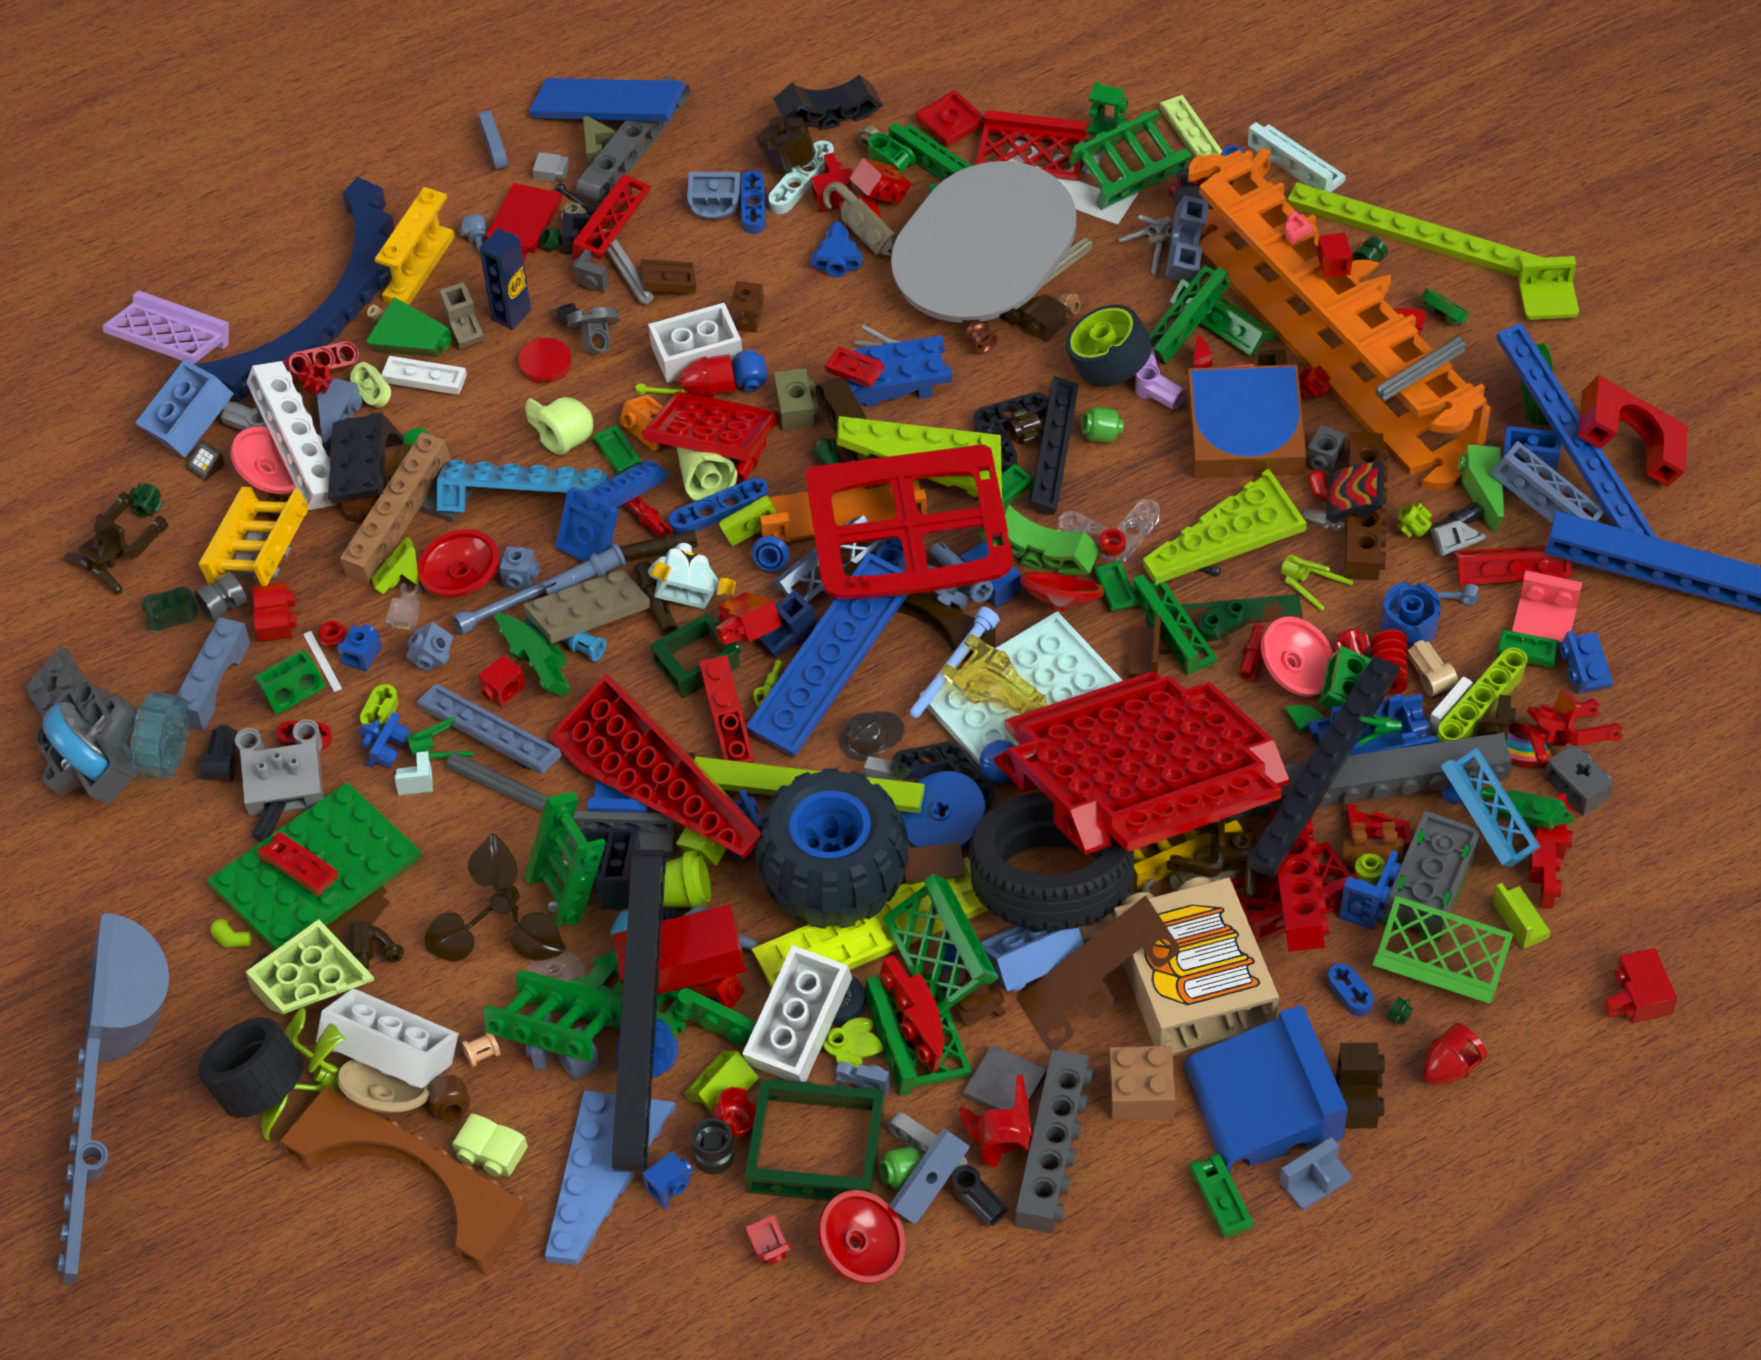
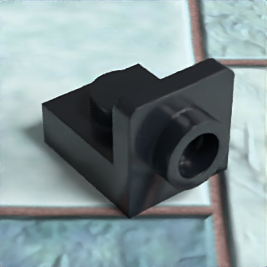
(571, 227)

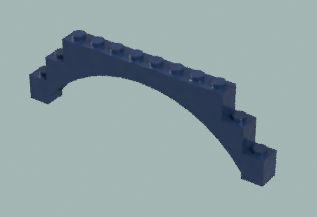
(355, 290)

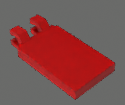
(526, 214)

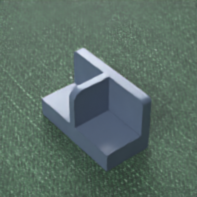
(1314, 1174)

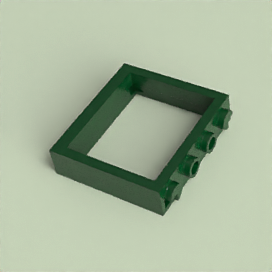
(809, 1184)

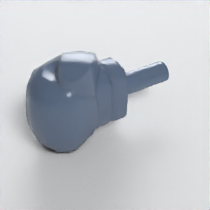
(474, 228)

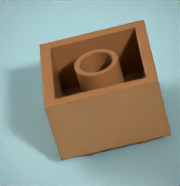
(1141, 1082)

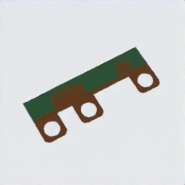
(1261, 610)

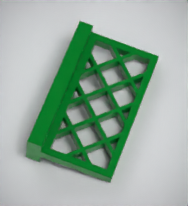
(955, 926)
(895, 1048)

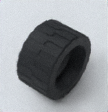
(251, 1067)

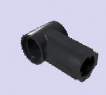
(220, 760)
(977, 1198)

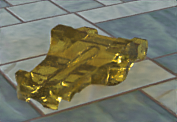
(993, 679)

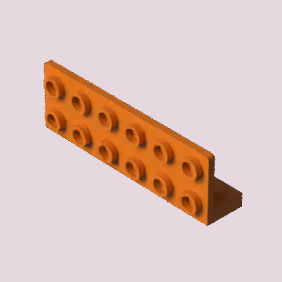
(794, 517)

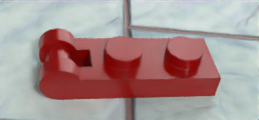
(298, 863)

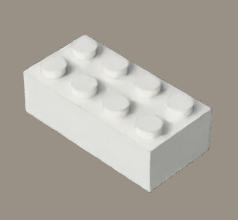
(797, 1015)
(390, 1038)

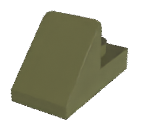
(596, 137)

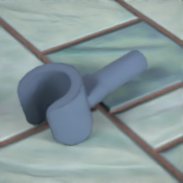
(1467, 597)

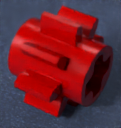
(315, 378)
(1314, 382)
(1353, 640)

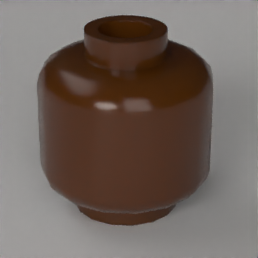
(448, 1097)

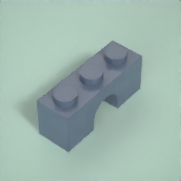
(1187, 227)

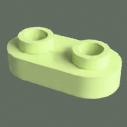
(373, 388)

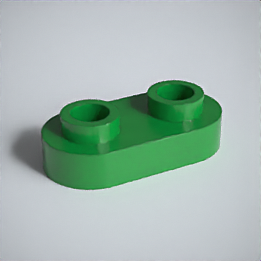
(1452, 311)

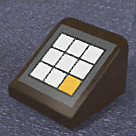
(205, 461)

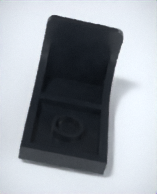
(359, 456)

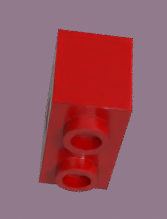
(880, 181)

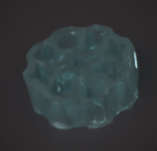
(160, 735)

